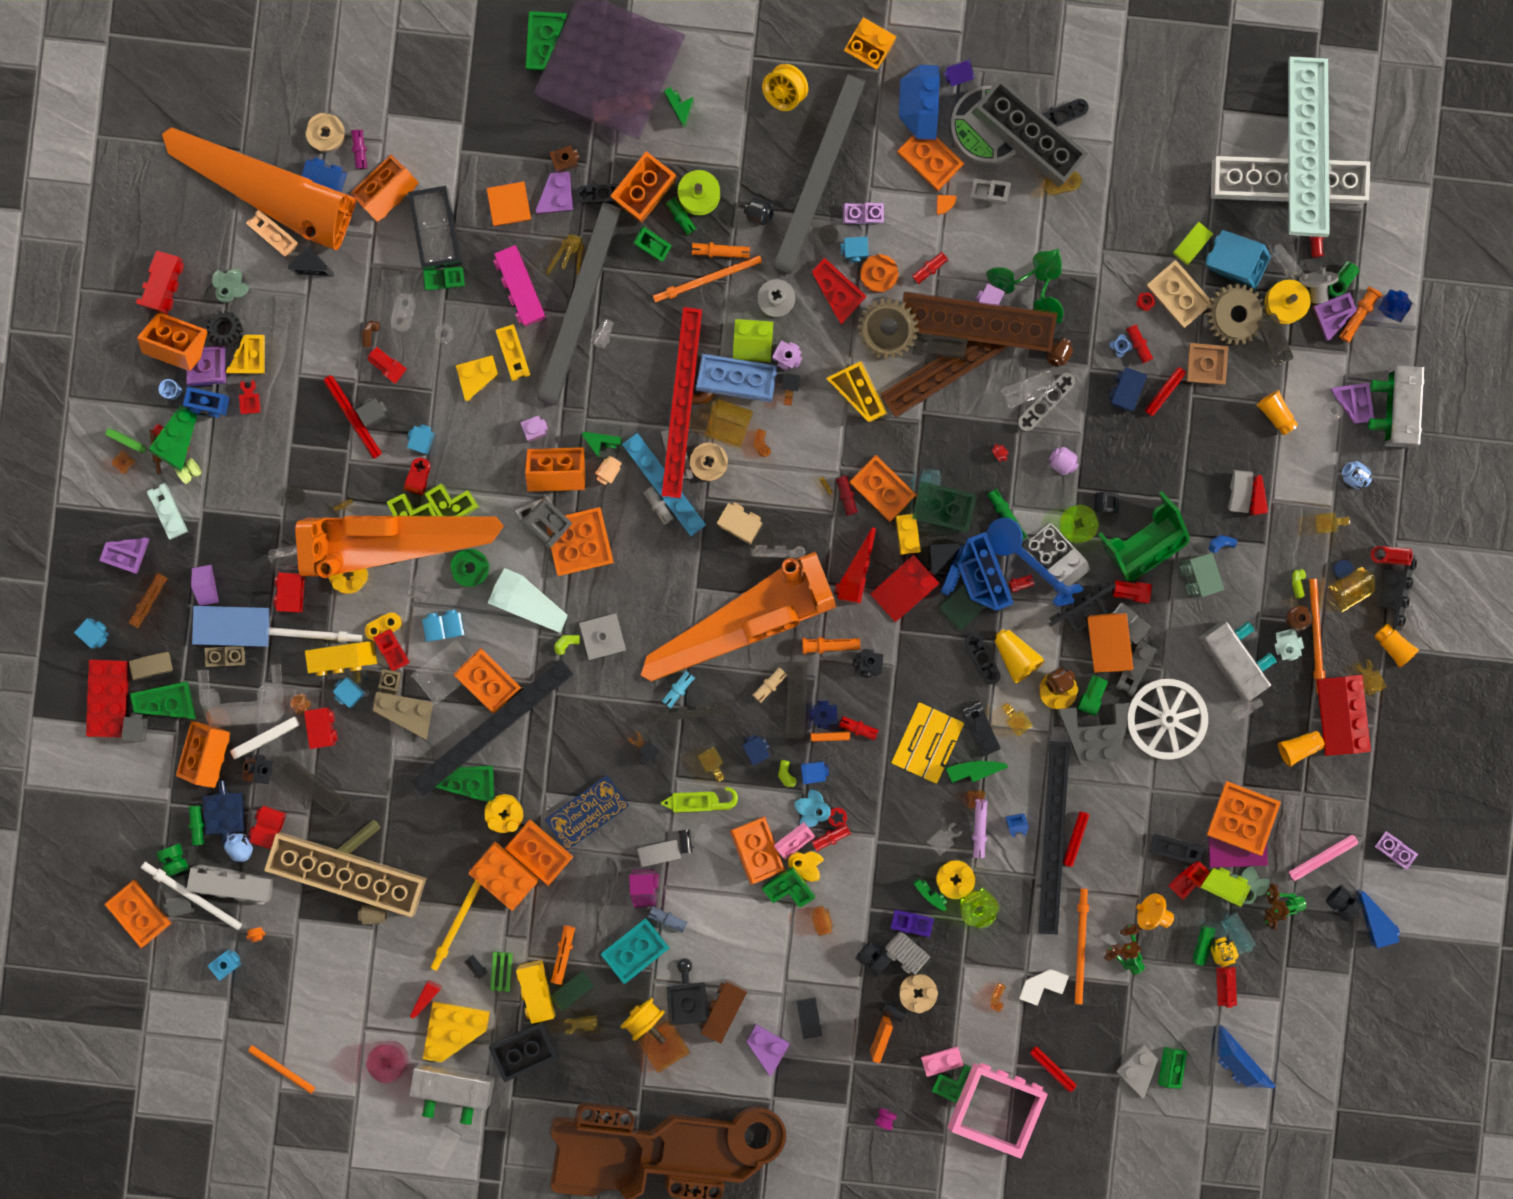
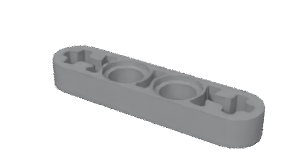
(1048, 404)

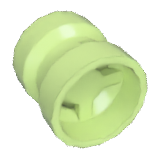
(189, 470)

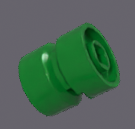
(172, 853)

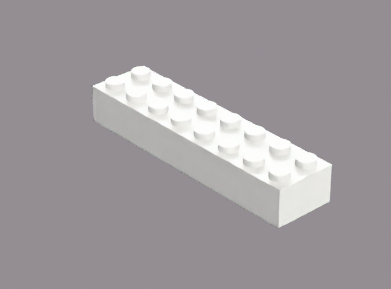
(1269, 180)

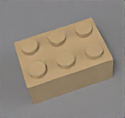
(740, 523)

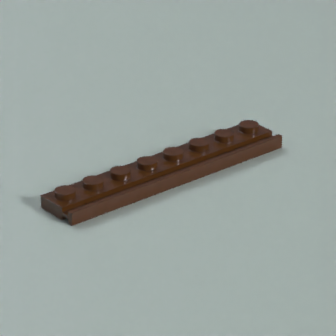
(937, 376)

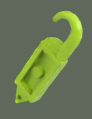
(699, 801)

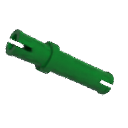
(1002, 507)

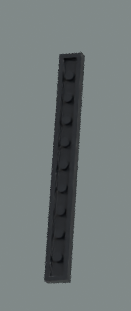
(492, 728)
(1053, 837)

